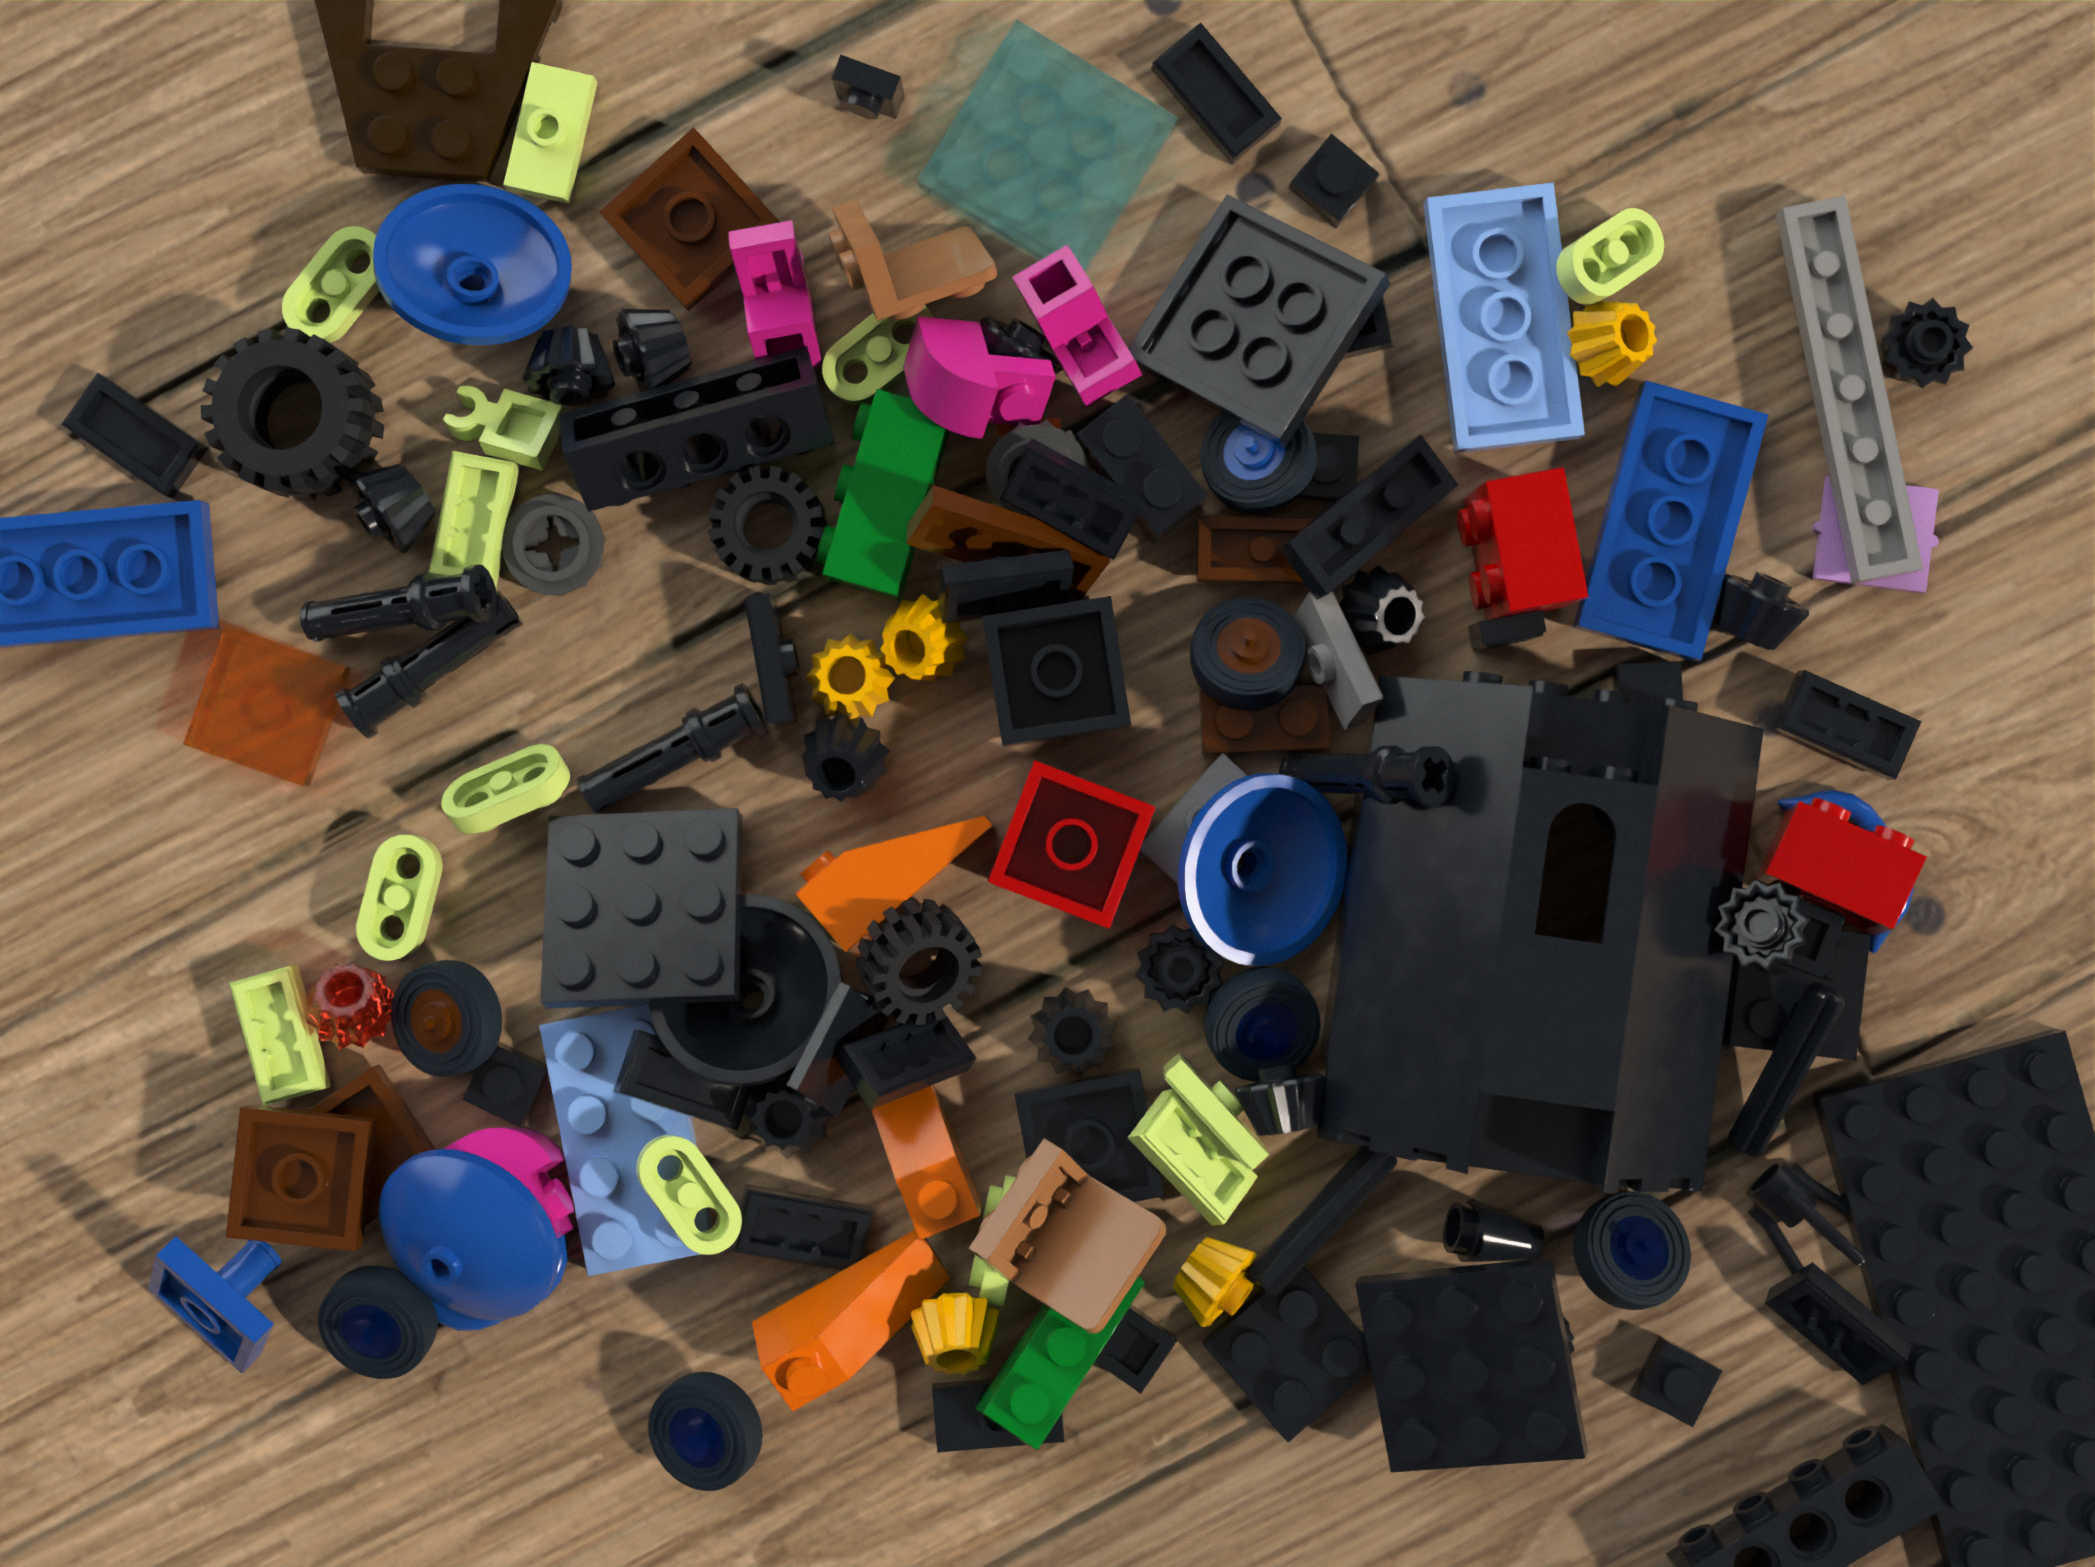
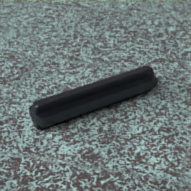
(1786, 1069)
(1320, 1219)

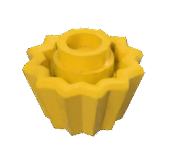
(1611, 340)
(920, 643)
(849, 677)
(1214, 1279)
(955, 1332)

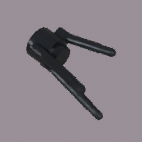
(1785, 1197)

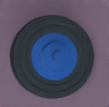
(1254, 471)

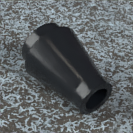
(1489, 1235)

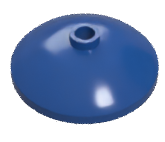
(472, 240)
(1288, 872)
(468, 1234)

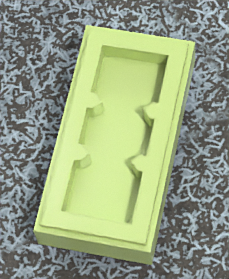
(550, 133)
(474, 514)
(278, 1039)
(1217, 1109)
(1192, 1157)

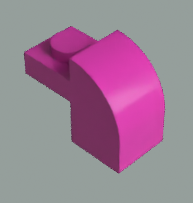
(775, 290)
(1076, 325)
(965, 386)
(528, 1158)

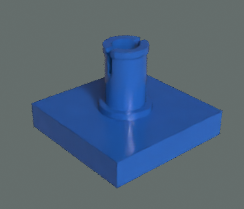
(216, 1301)

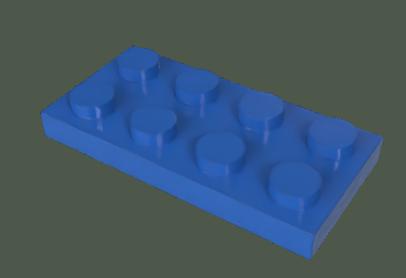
(1670, 520)
(107, 574)

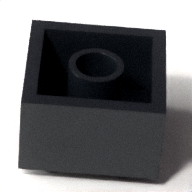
(1056, 671)

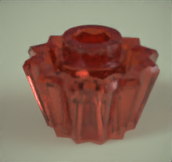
(350, 1005)

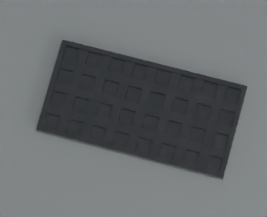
(1981, 1253)

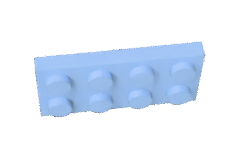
(1503, 318)
(603, 1140)

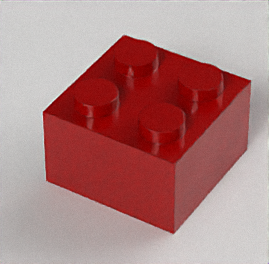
(1522, 545)
(1071, 844)
(1843, 865)

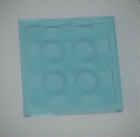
(1047, 149)

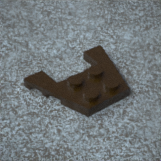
(431, 107)

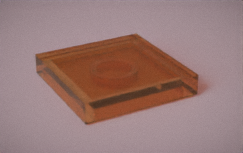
(266, 706)

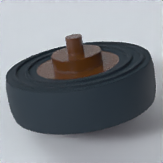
(1247, 653)
(446, 1018)

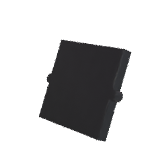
(818, 1074)

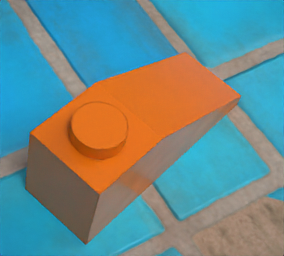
(868, 880)
(927, 1162)
(846, 1319)

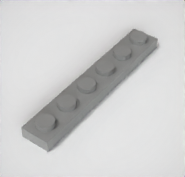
(1848, 390)

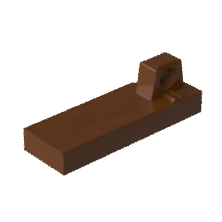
(980, 531)

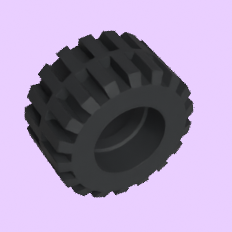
(253, 382)

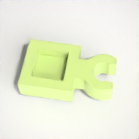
(513, 429)

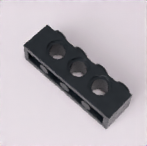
(656, 439)
(1839, 1533)

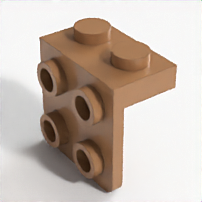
(911, 276)
(1068, 1238)

